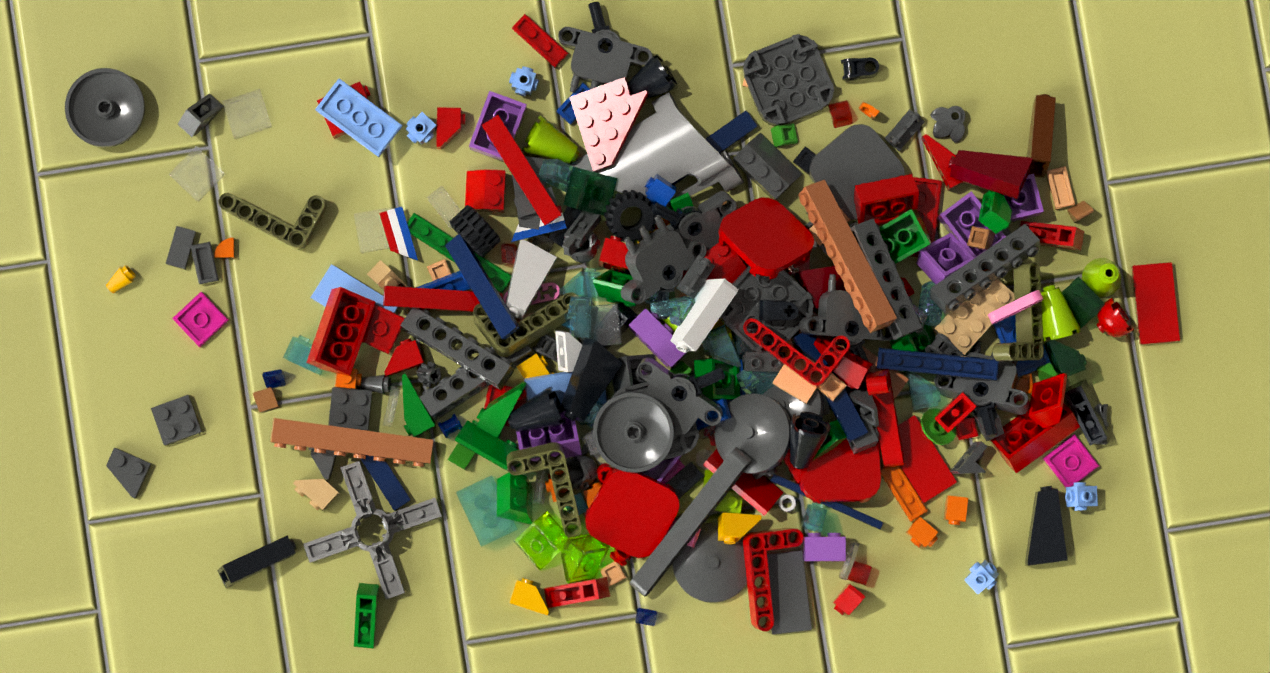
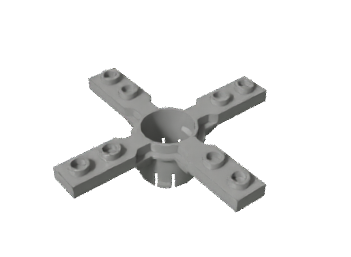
(392, 522)

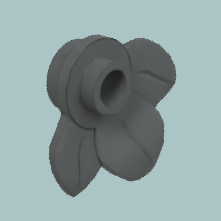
(946, 124)

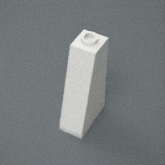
(527, 277)
(708, 307)

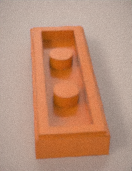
(903, 492)

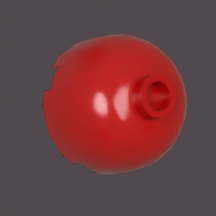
(1113, 320)

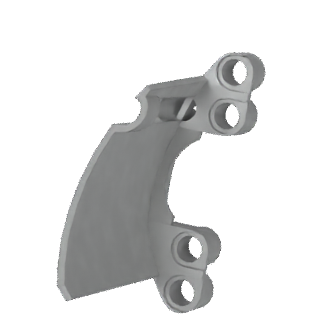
(672, 149)

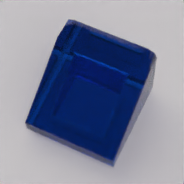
(274, 378)
(646, 616)

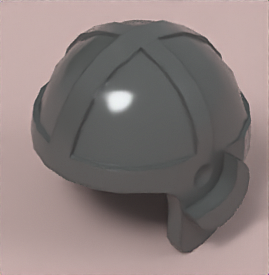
(587, 250)
(582, 471)

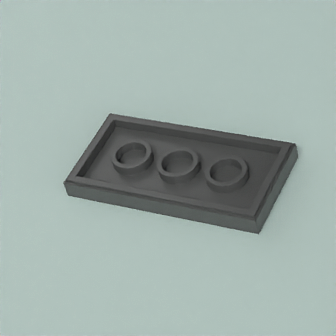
(788, 592)

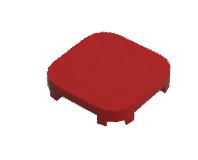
(766, 236)
(842, 475)
(632, 512)

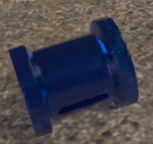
(450, 426)

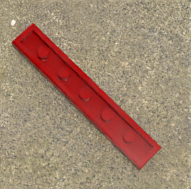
(521, 170)
(430, 298)

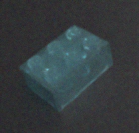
(481, 510)

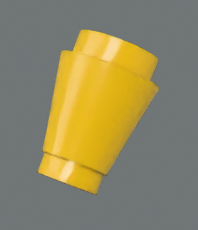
(120, 279)

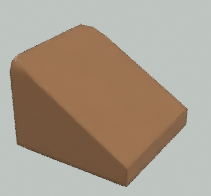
(1080, 211)
(981, 238)
(265, 399)

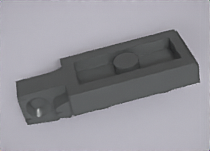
(580, 231)

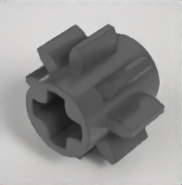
(428, 374)

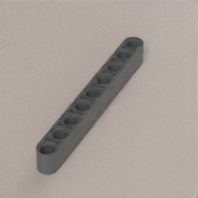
(690, 521)

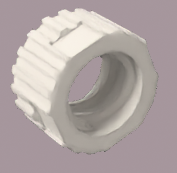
(781, 503)

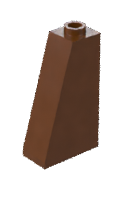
(1041, 134)

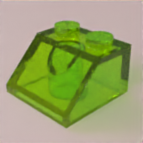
(542, 540)
(582, 557)

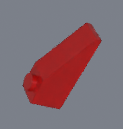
(941, 159)
(1057, 235)
(851, 369)
(577, 592)

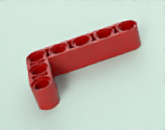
(795, 355)
(880, 388)
(762, 571)

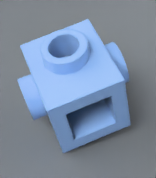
(524, 88)
(424, 122)
(1081, 496)
(982, 576)

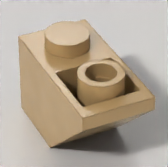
(384, 276)
(318, 490)

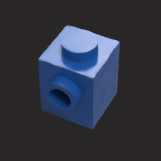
(659, 190)

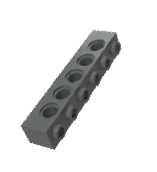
(887, 268)
(973, 270)
(496, 377)
(471, 386)

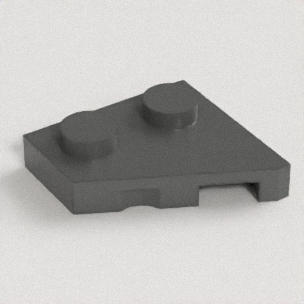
(128, 470)

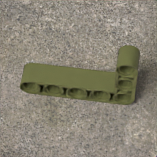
(273, 222)
(1028, 322)
(526, 326)
(559, 481)

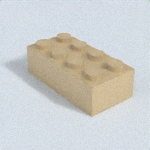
(971, 318)

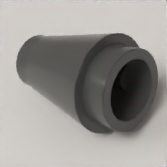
(378, 383)

